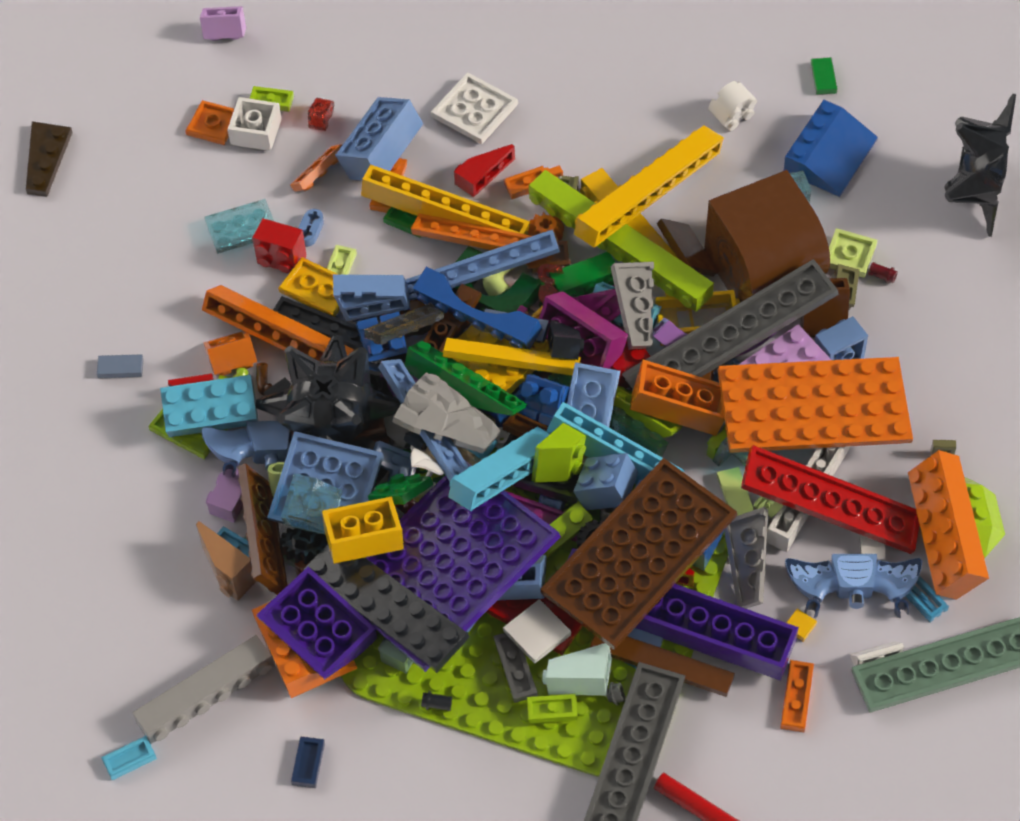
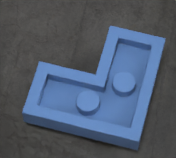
(395, 460)

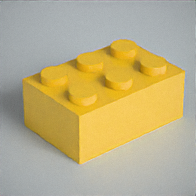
(362, 530)

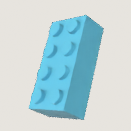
(209, 404)

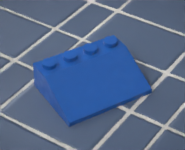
(830, 148)

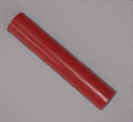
(690, 800)

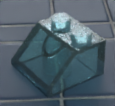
(307, 500)

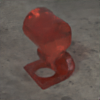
(548, 288)

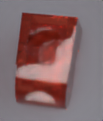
(320, 113)

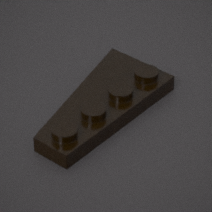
(46, 152)

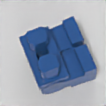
(381, 351)
(542, 398)

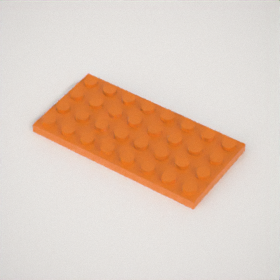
(814, 404)

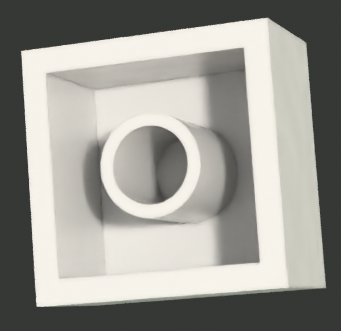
(254, 124)

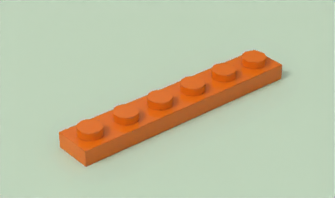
(464, 232)

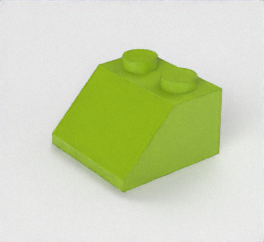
(559, 455)

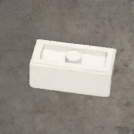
(876, 653)

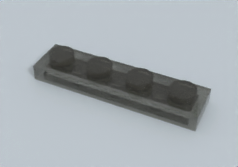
(404, 324)

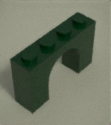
(523, 291)

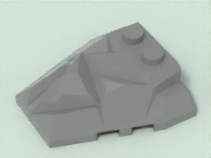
(445, 412)

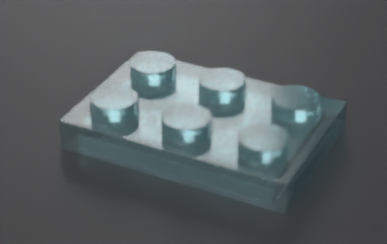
(236, 225)

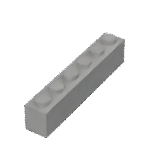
(203, 689)

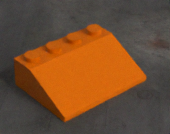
(293, 669)

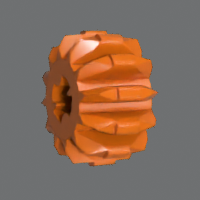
(545, 223)

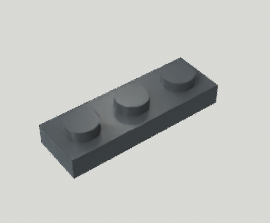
(515, 668)

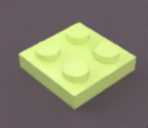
(851, 250)

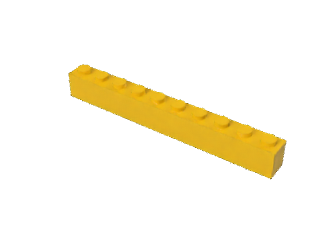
(647, 186)

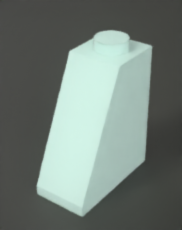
(579, 672)

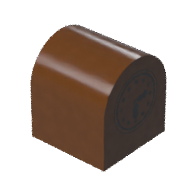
(763, 234)

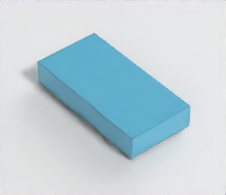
(129, 758)

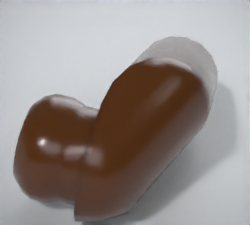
(262, 377)

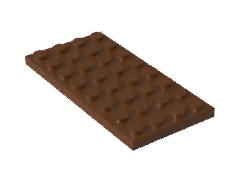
(638, 553)

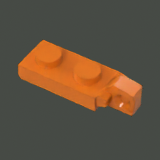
(519, 184)

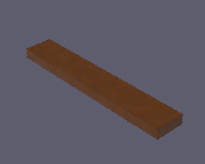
(696, 672)

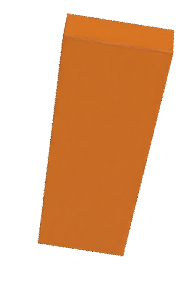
(797, 696)

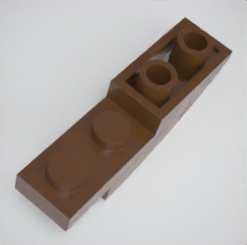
(450, 326)

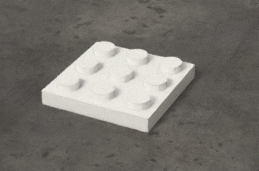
(474, 108)

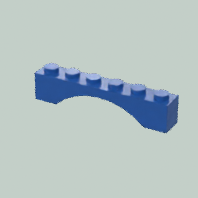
(514, 326)

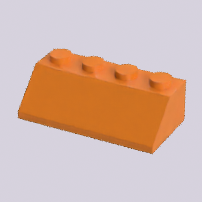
(678, 397)

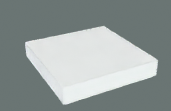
(537, 631)

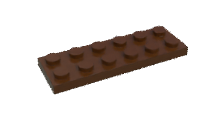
(261, 533)

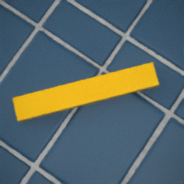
(507, 356)

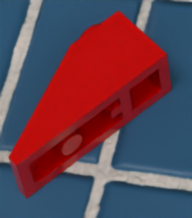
(482, 169)

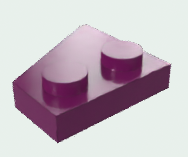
(603, 303)

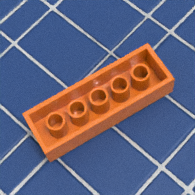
(947, 525)

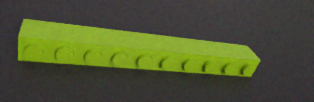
(625, 244)

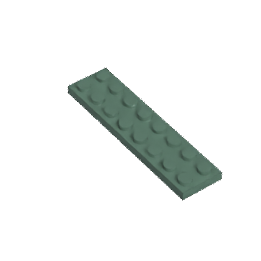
(939, 665)

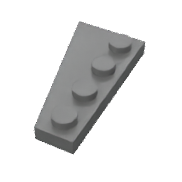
(634, 294)
(747, 555)

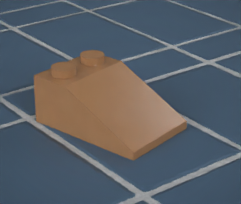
(228, 563)

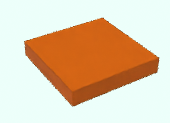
(210, 122)

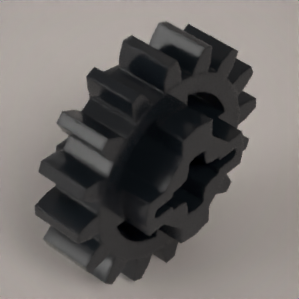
(302, 544)

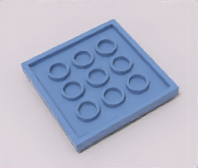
(333, 462)

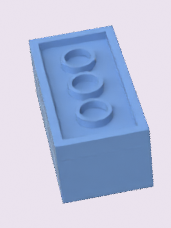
(379, 137)

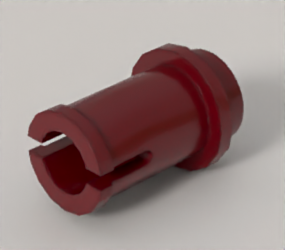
(883, 272)

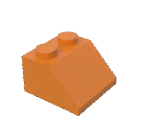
(230, 353)

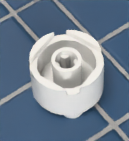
(733, 105)

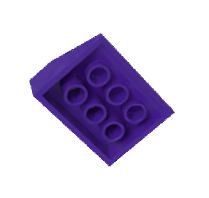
(318, 624)

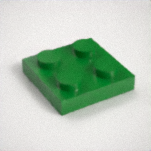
(402, 488)

